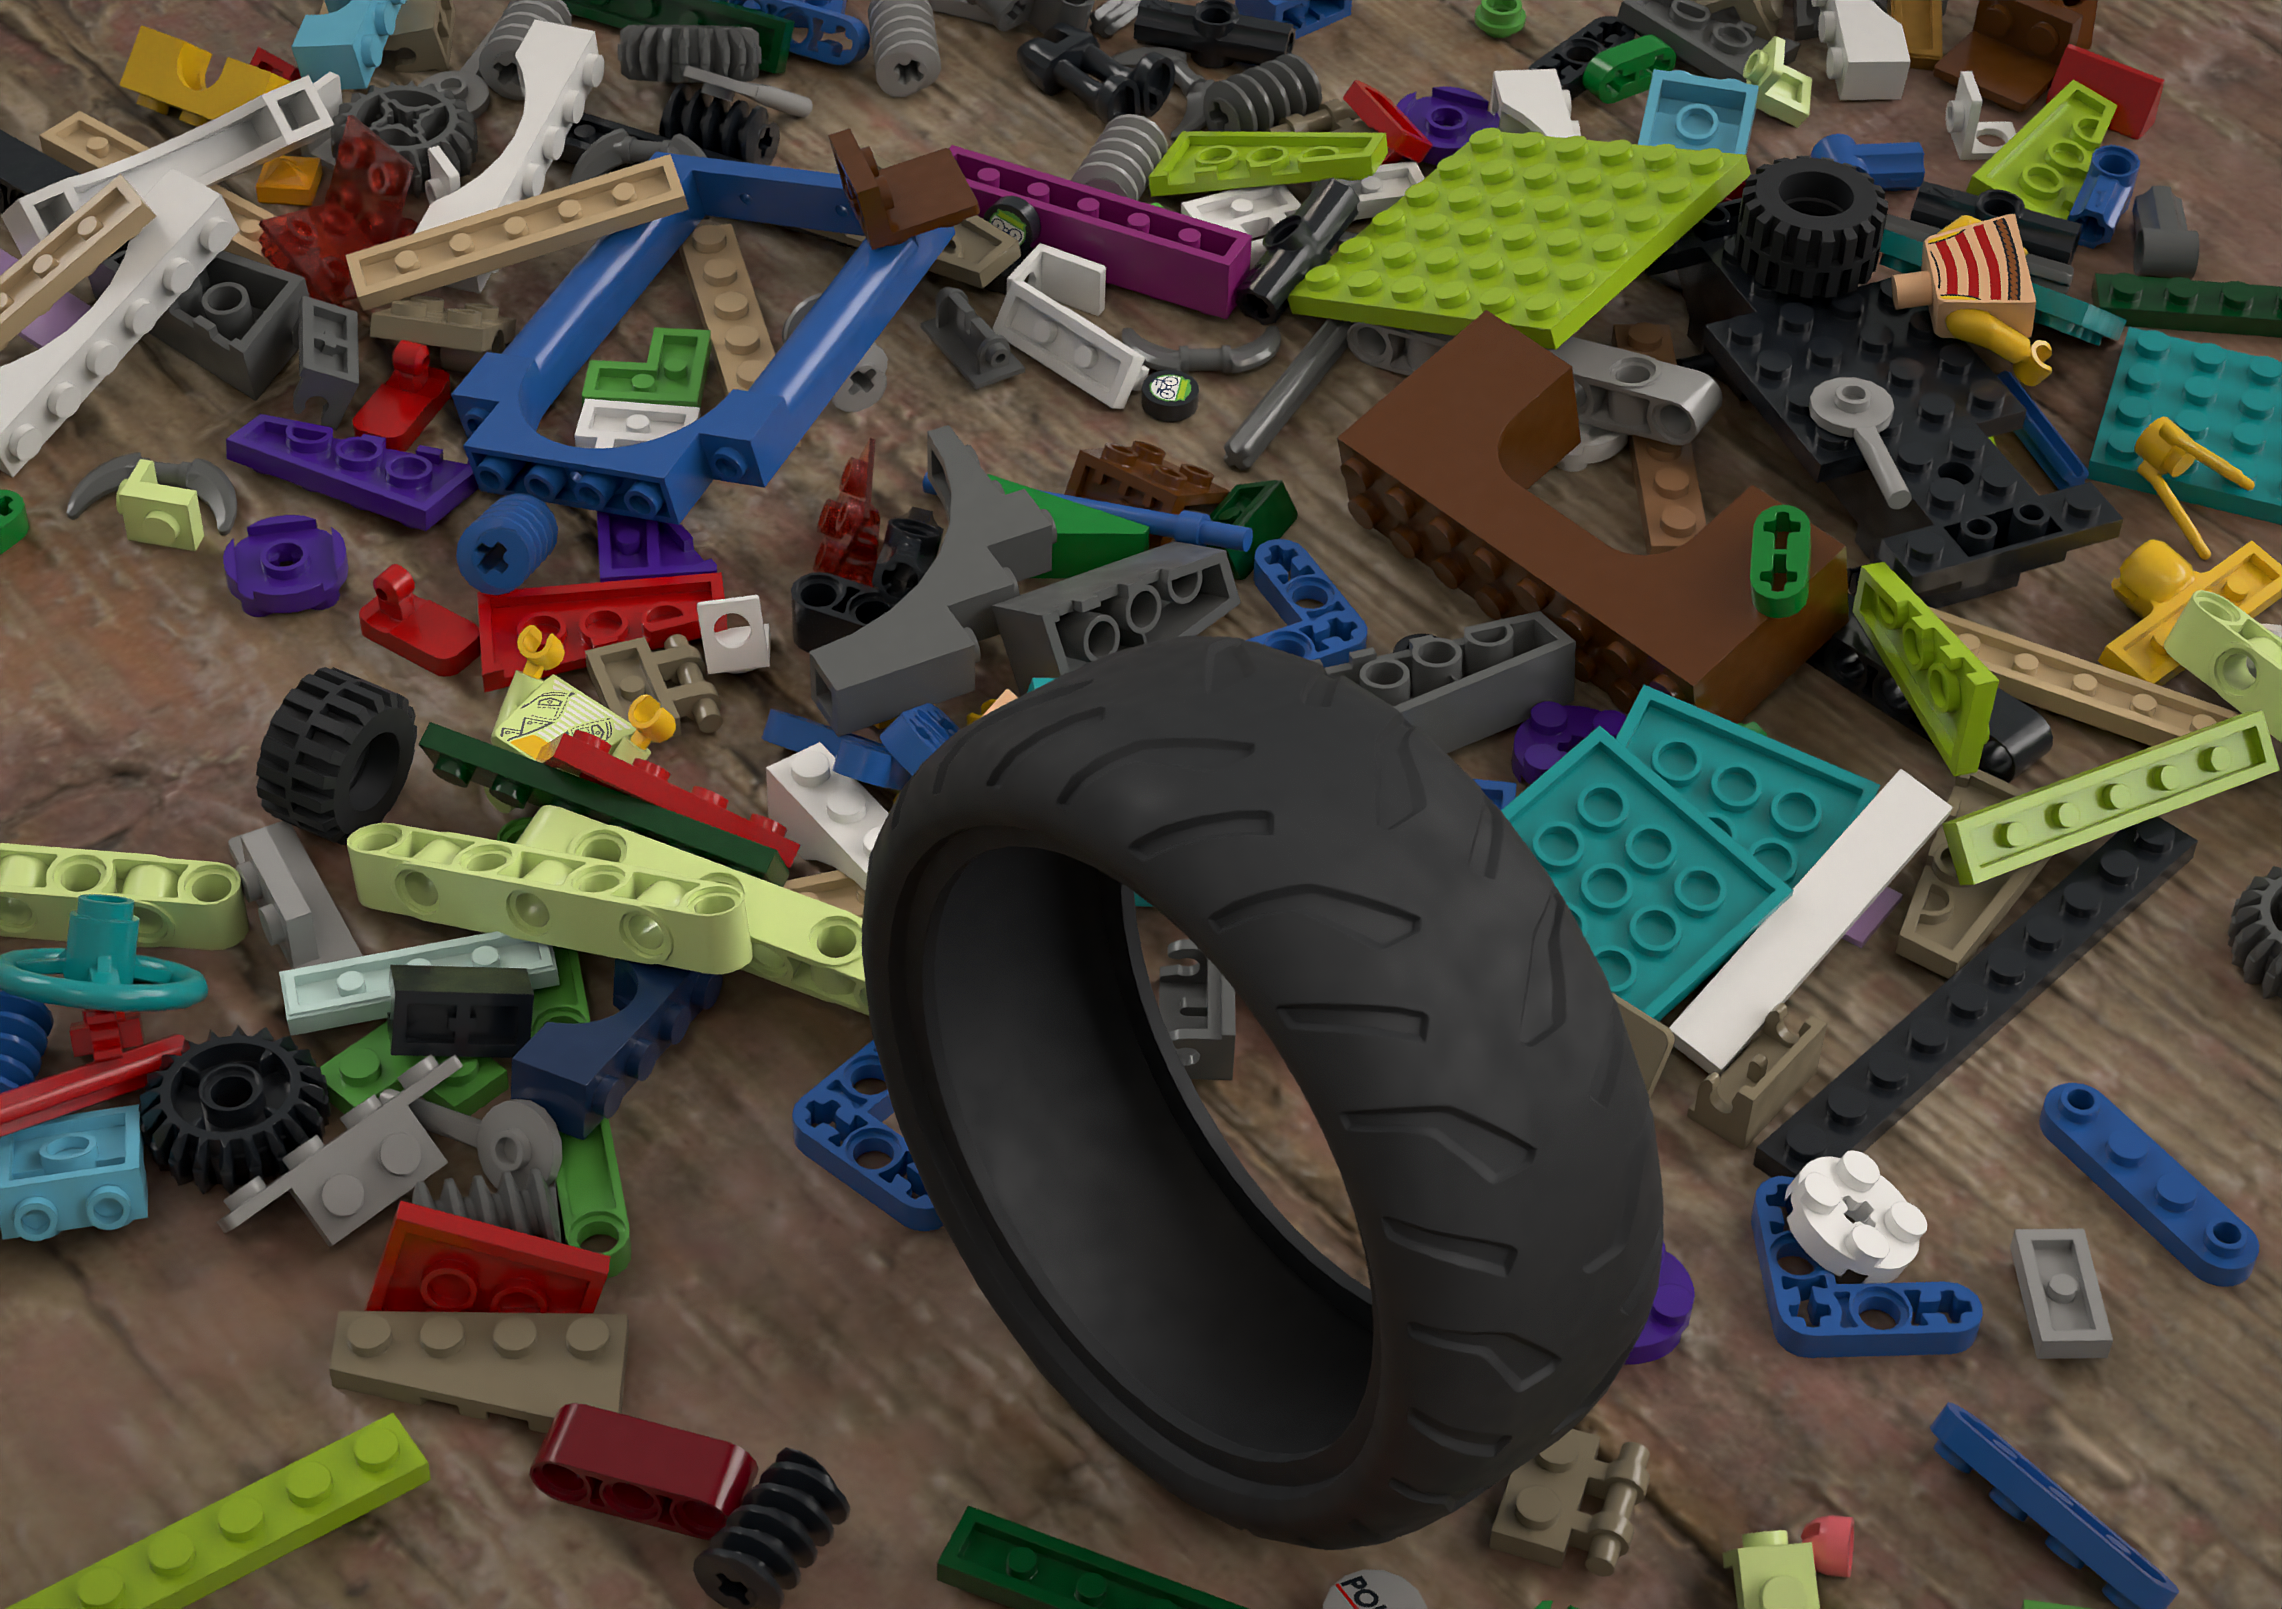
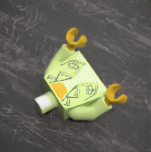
(543, 710)

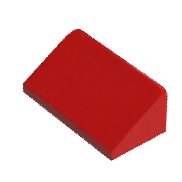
(2125, 86)

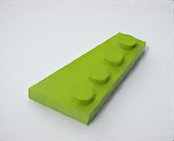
(2050, 153)
(1255, 159)
(1930, 665)

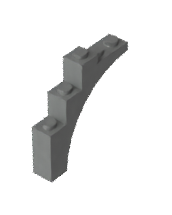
(931, 637)

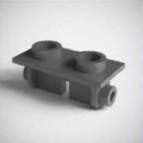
(969, 341)

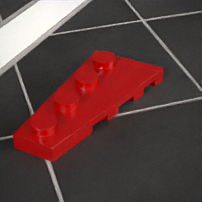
(590, 618)
(589, 759)

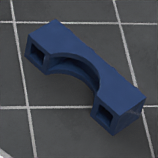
(589, 1067)

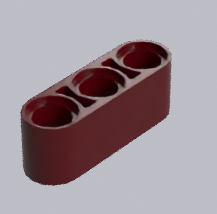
(642, 1470)

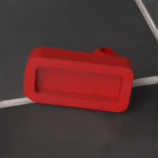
(1385, 117)
(405, 401)
(418, 626)

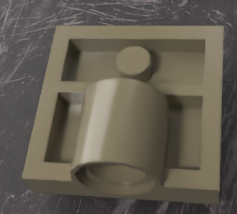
(460, 333)

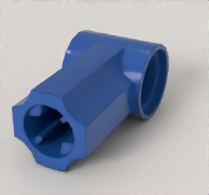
(1889, 164)
(2105, 194)

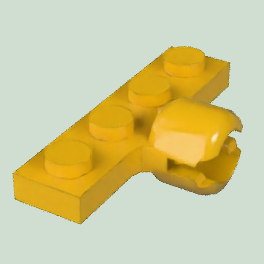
(2158, 587)

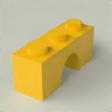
(173, 74)

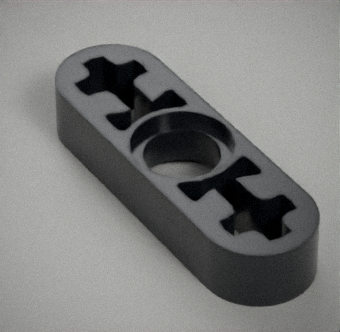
(1584, 47)

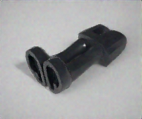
(1071, 54)

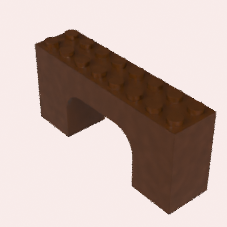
(1448, 481)

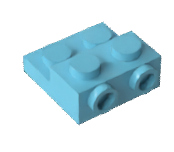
(1698, 112)
(73, 1174)

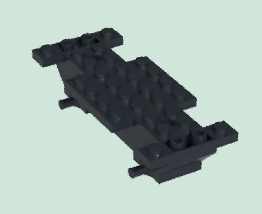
(1969, 509)

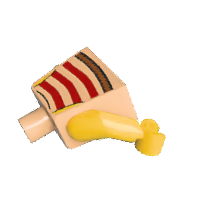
(1979, 291)

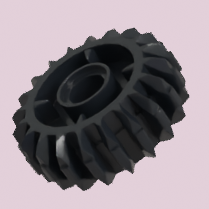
(232, 1108)

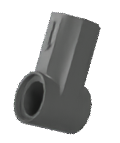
(2163, 241)

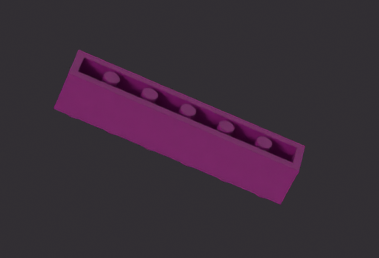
(1137, 242)

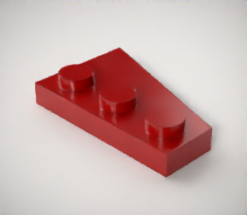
(471, 1266)

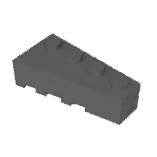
(230, 319)
(1114, 608)
(1471, 683)

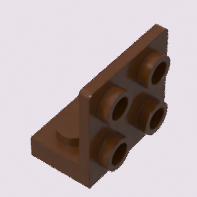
(2012, 50)
(904, 196)
(1142, 480)

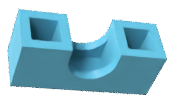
(345, 40)

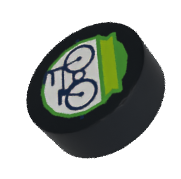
(1015, 218)
(1170, 395)

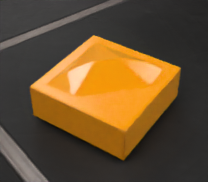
(289, 180)

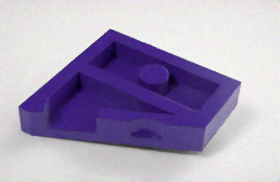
(646, 549)

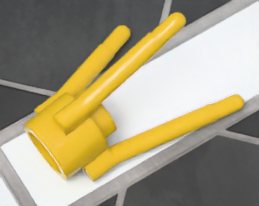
(2172, 451)

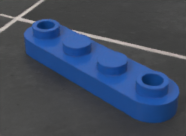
(2149, 1184)
(2027, 1491)

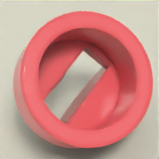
(1831, 1544)

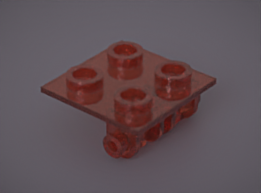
(371, 184)
(315, 247)
(851, 524)

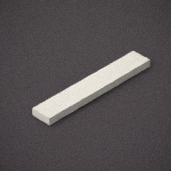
(1808, 923)

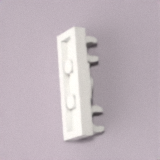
(1070, 345)

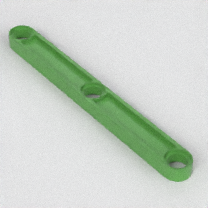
(589, 1174)

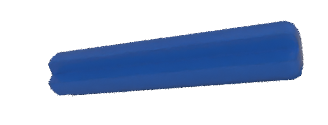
(2045, 442)

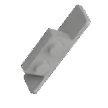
(291, 897)
(359, 1169)

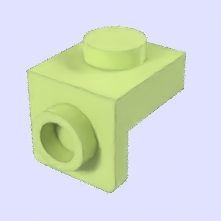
(1781, 89)
(159, 512)
(1773, 1572)

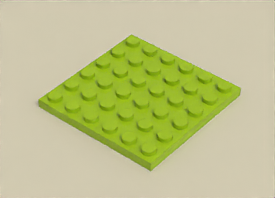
(1520, 230)

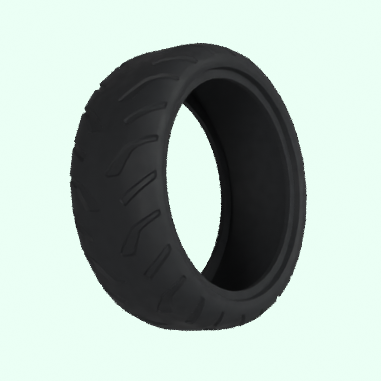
(1416, 998)

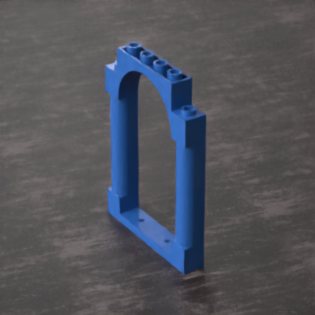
(748, 430)

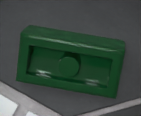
(1259, 506)

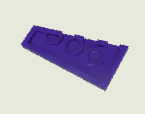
(355, 470)

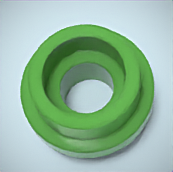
(1500, 17)

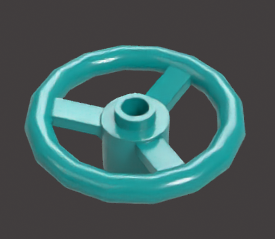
(101, 966)

